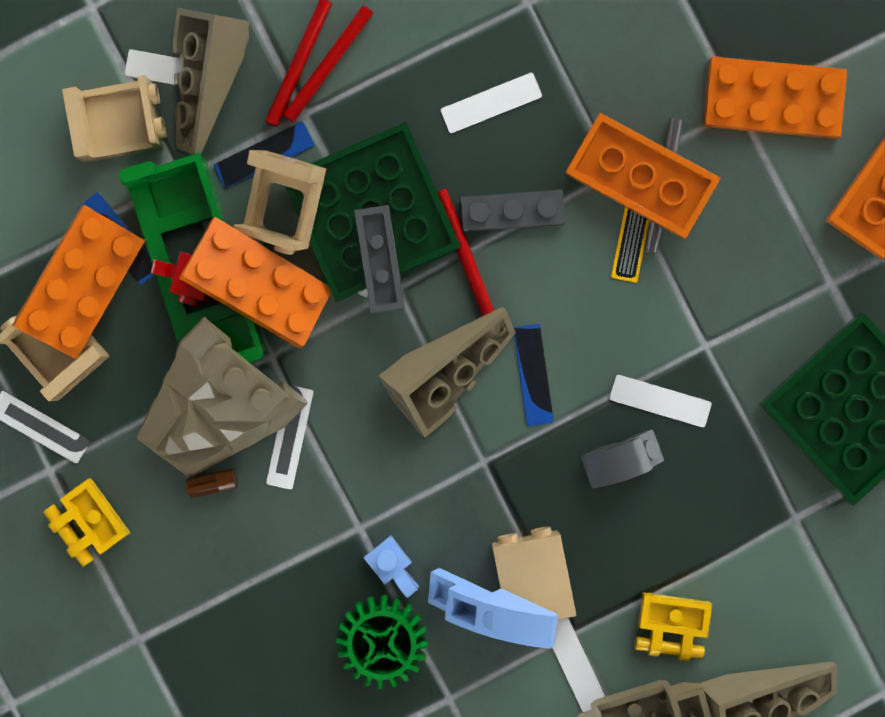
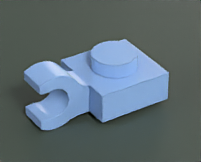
(390, 562)

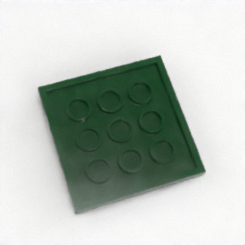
(369, 175)
(838, 408)

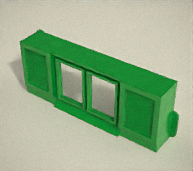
(175, 198)

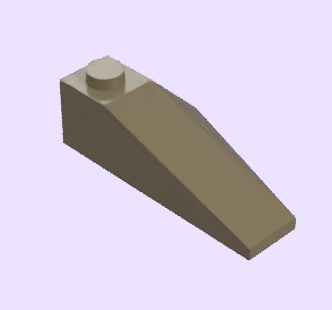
(209, 60)
(435, 375)
(772, 691)

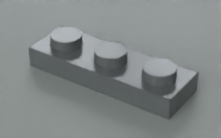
(512, 210)
(379, 259)

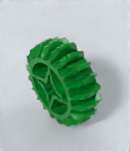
(393, 651)

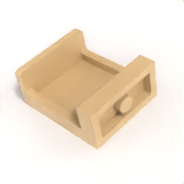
(114, 120)
(51, 367)
(535, 569)

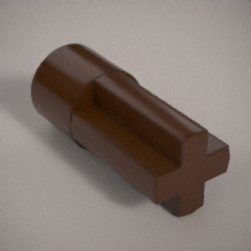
(212, 483)

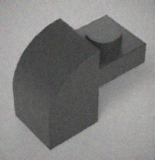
(622, 459)

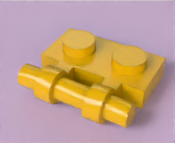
(94, 517)
(675, 616)

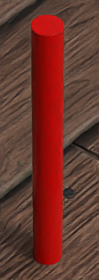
(298, 63)
(328, 64)
(466, 257)

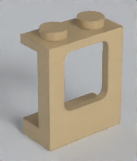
(291, 173)

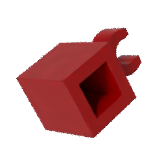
(186, 292)

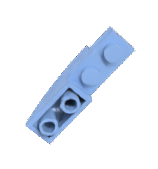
(492, 613)

